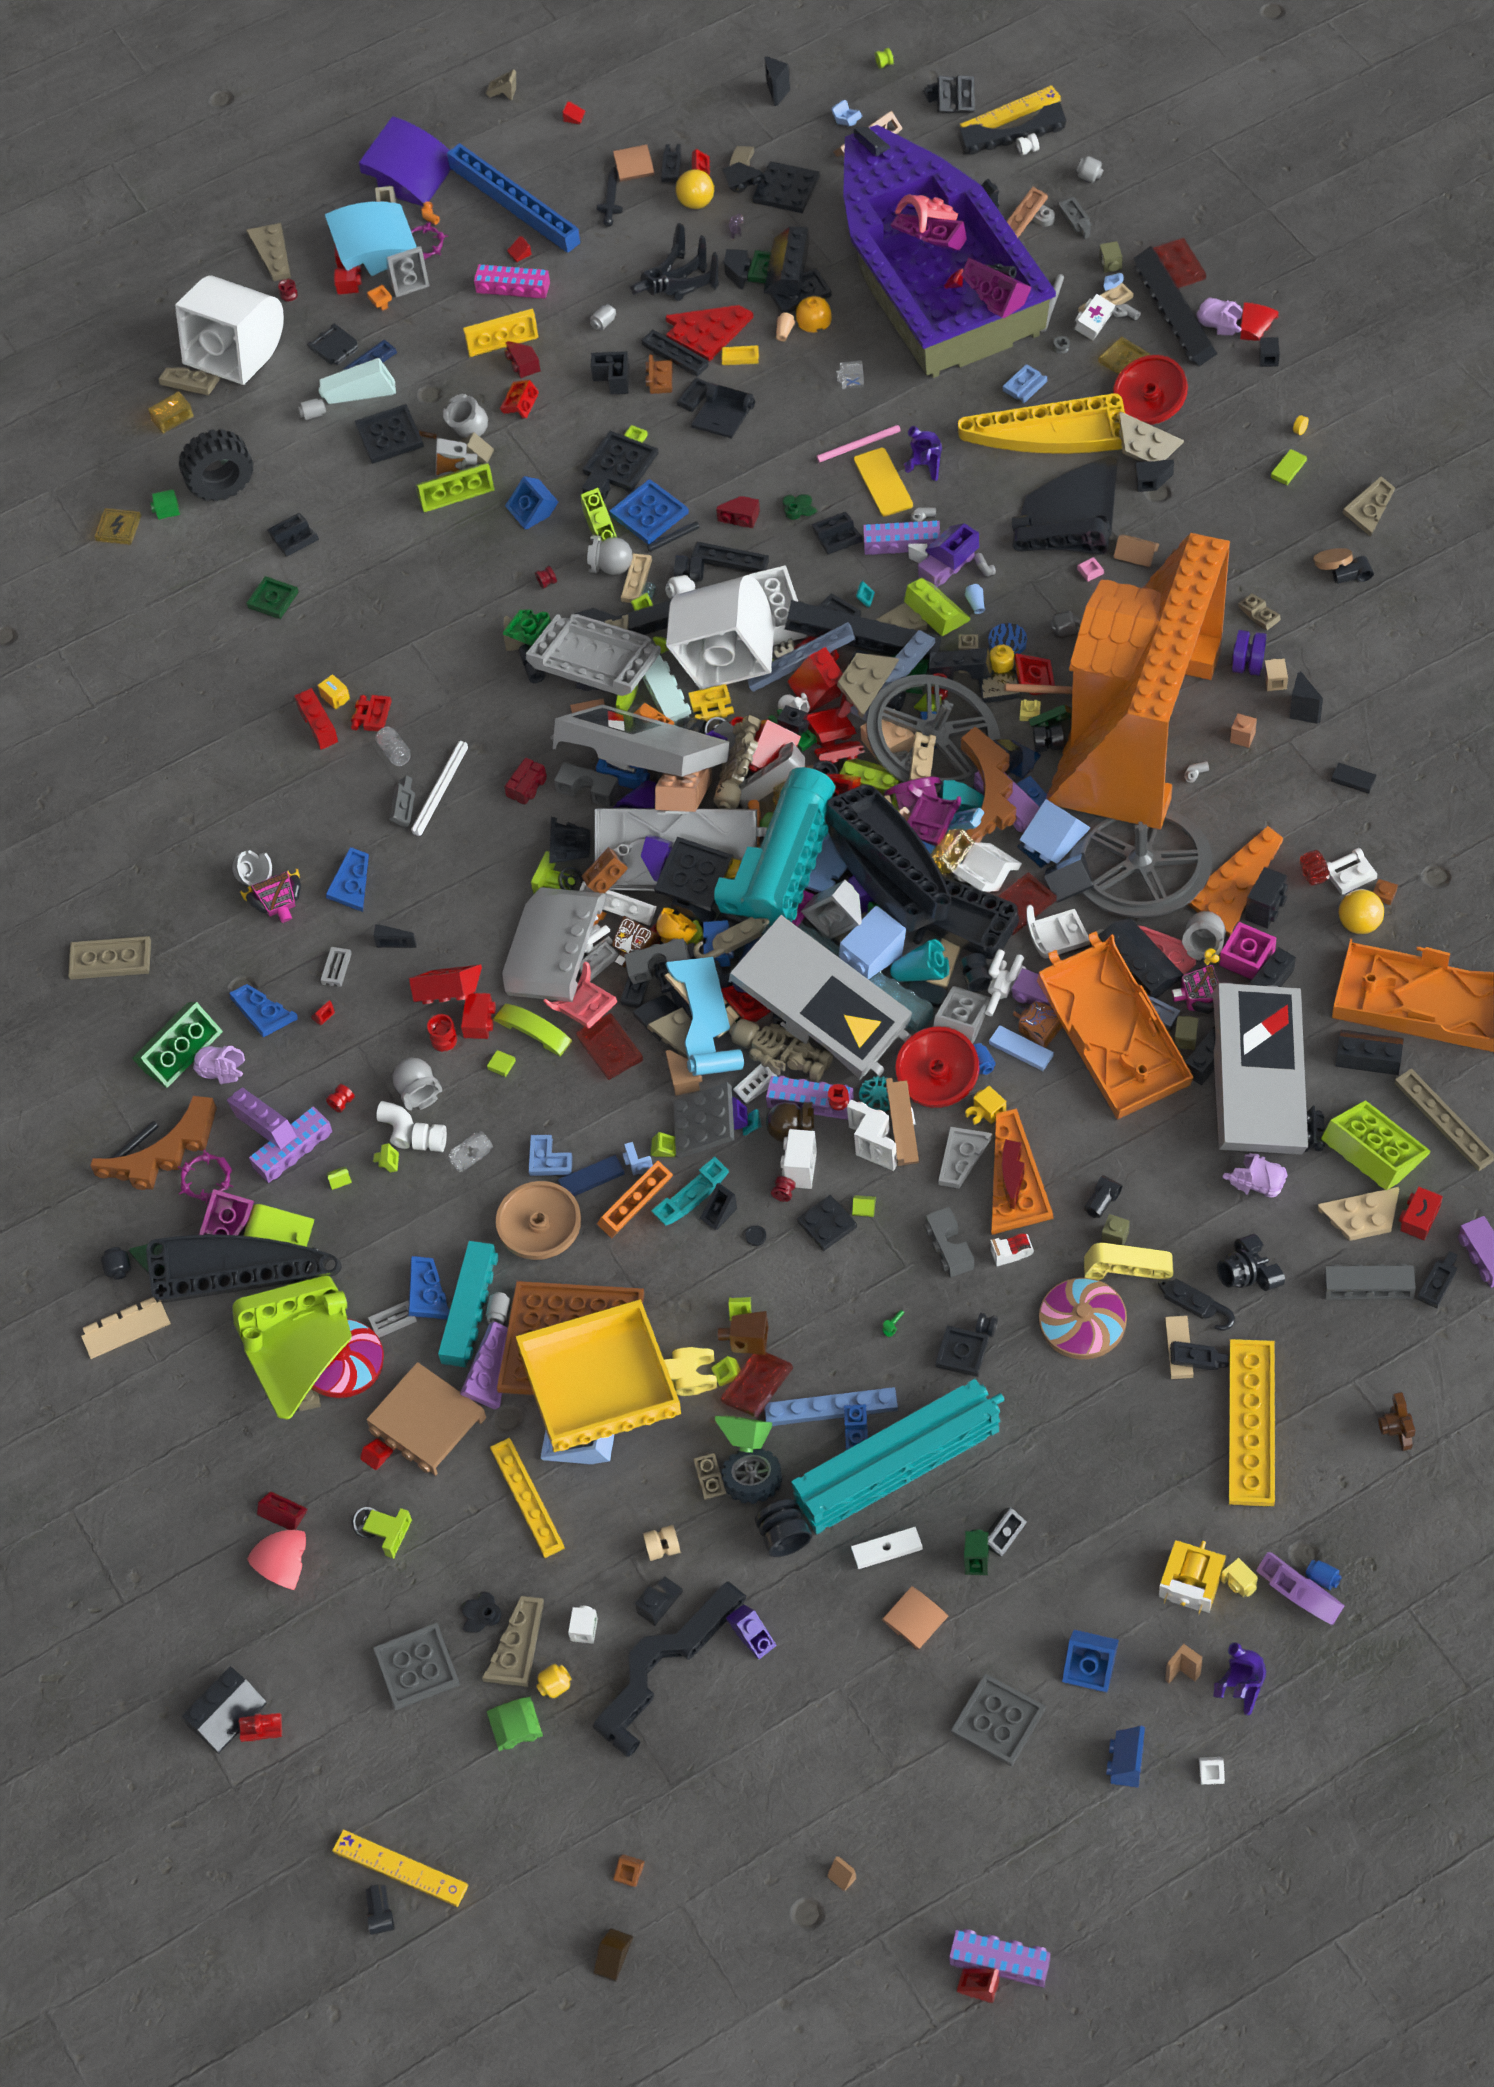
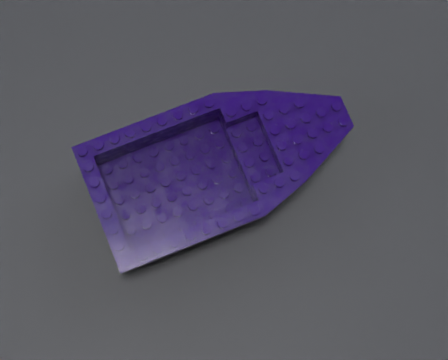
(910, 274)

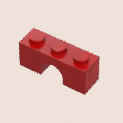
(346, 281)
(315, 715)

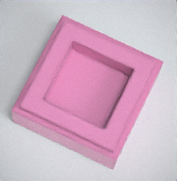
(1090, 569)

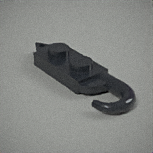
(1195, 1301)

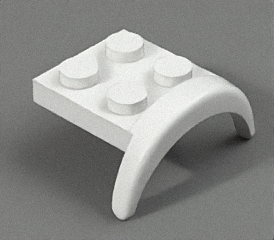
(1057, 932)

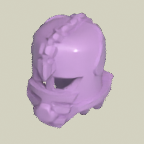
(1220, 315)
(211, 1063)
(1259, 1176)

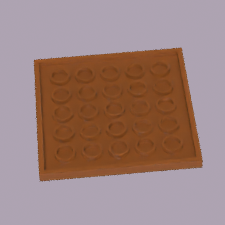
(546, 1305)

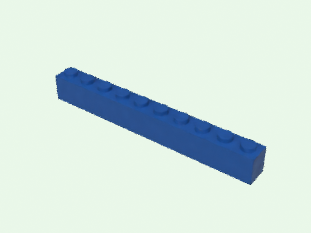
(513, 198)

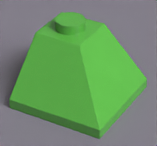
(744, 1432)

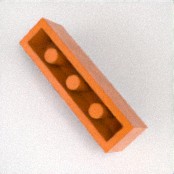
(634, 1199)

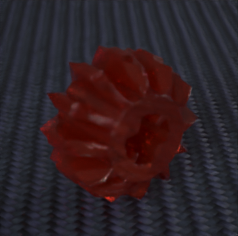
(1314, 867)

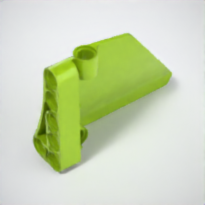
(292, 1337)

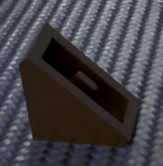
(612, 1954)

